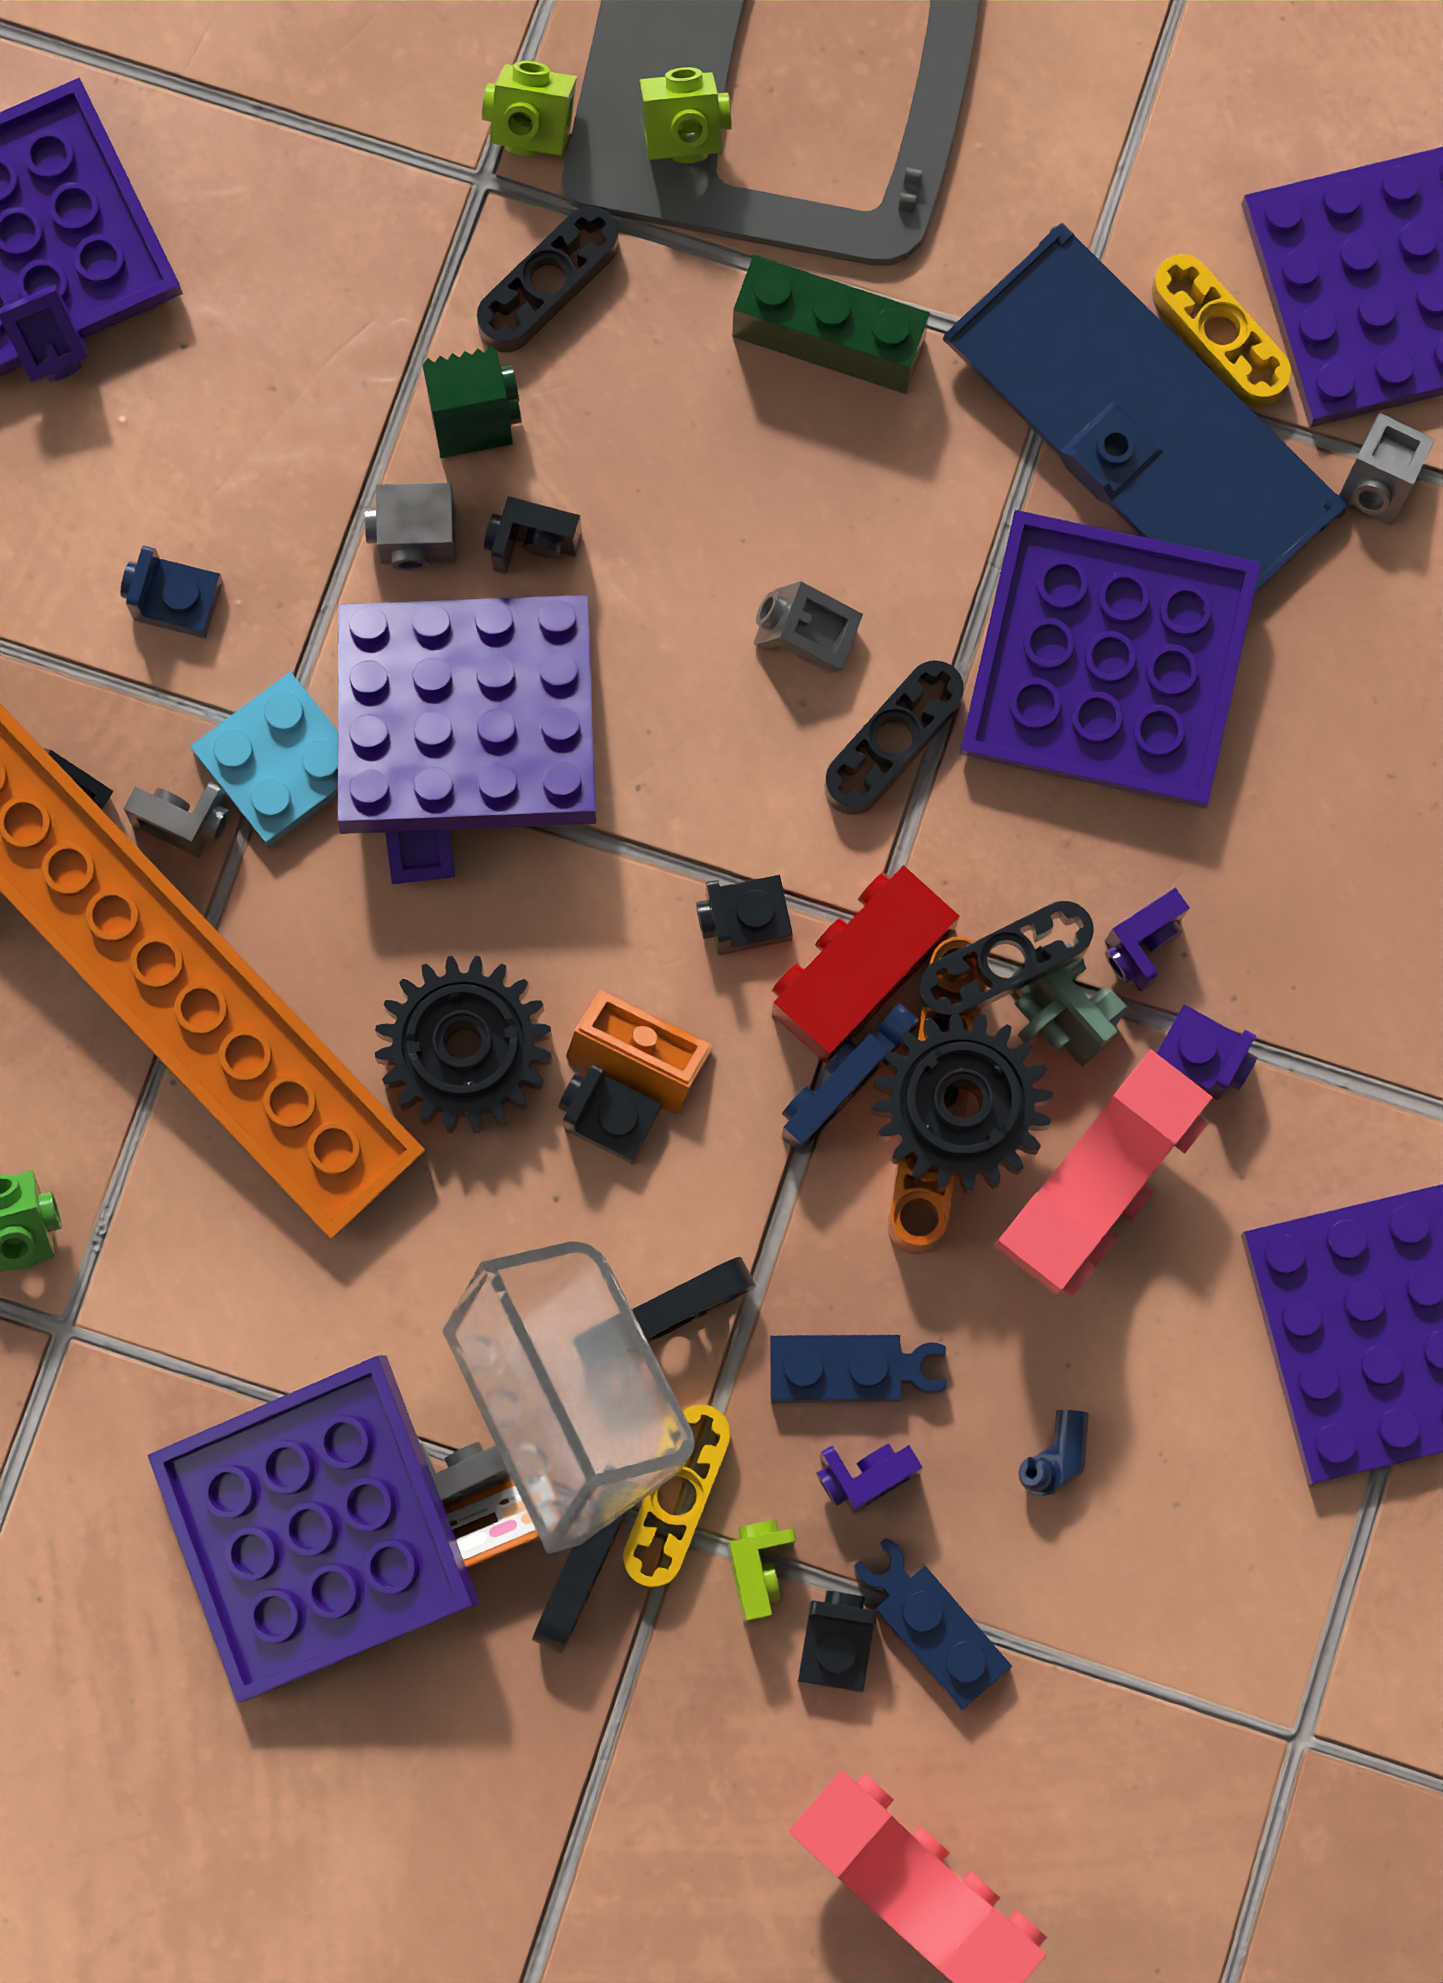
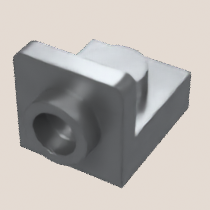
(1386, 469)
(807, 625)
(169, 820)
(467, 1471)

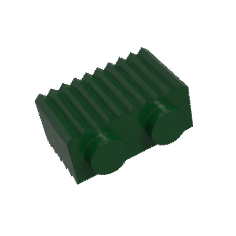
(472, 401)

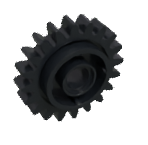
(463, 1004)
(971, 1063)

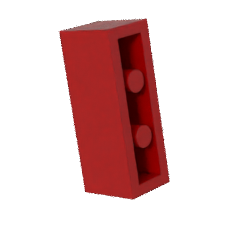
(862, 962)

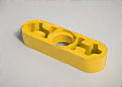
(1180, 306)
(675, 1548)

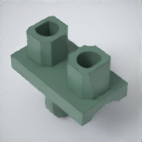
(1066, 1014)

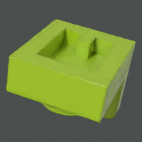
(754, 1581)

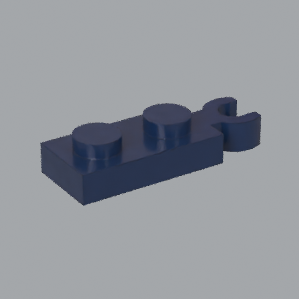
(850, 1071)
(847, 1368)
(935, 1628)

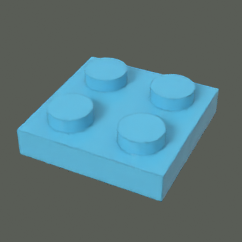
(274, 759)

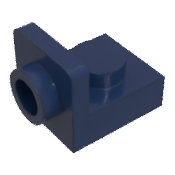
(170, 593)

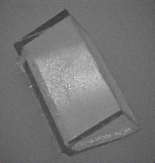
(567, 1388)

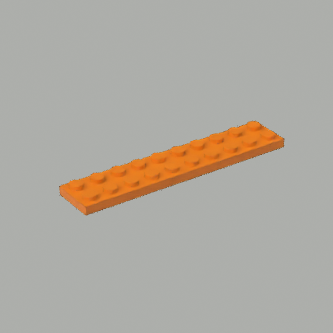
(190, 993)

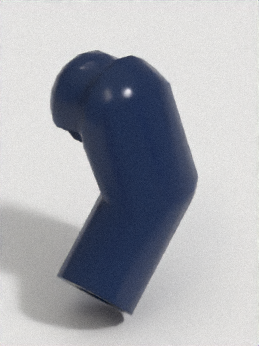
(1062, 1460)

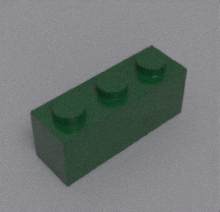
(829, 324)

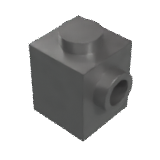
(412, 524)

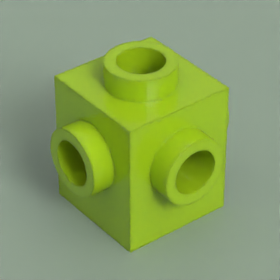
(530, 109)
(684, 115)

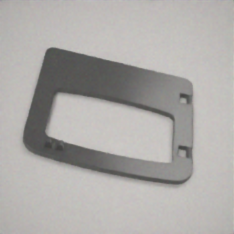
(648, 38)

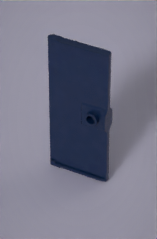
(1139, 411)

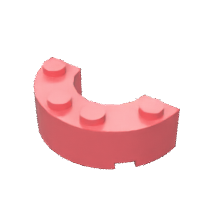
(1069, 1219)
(913, 1890)

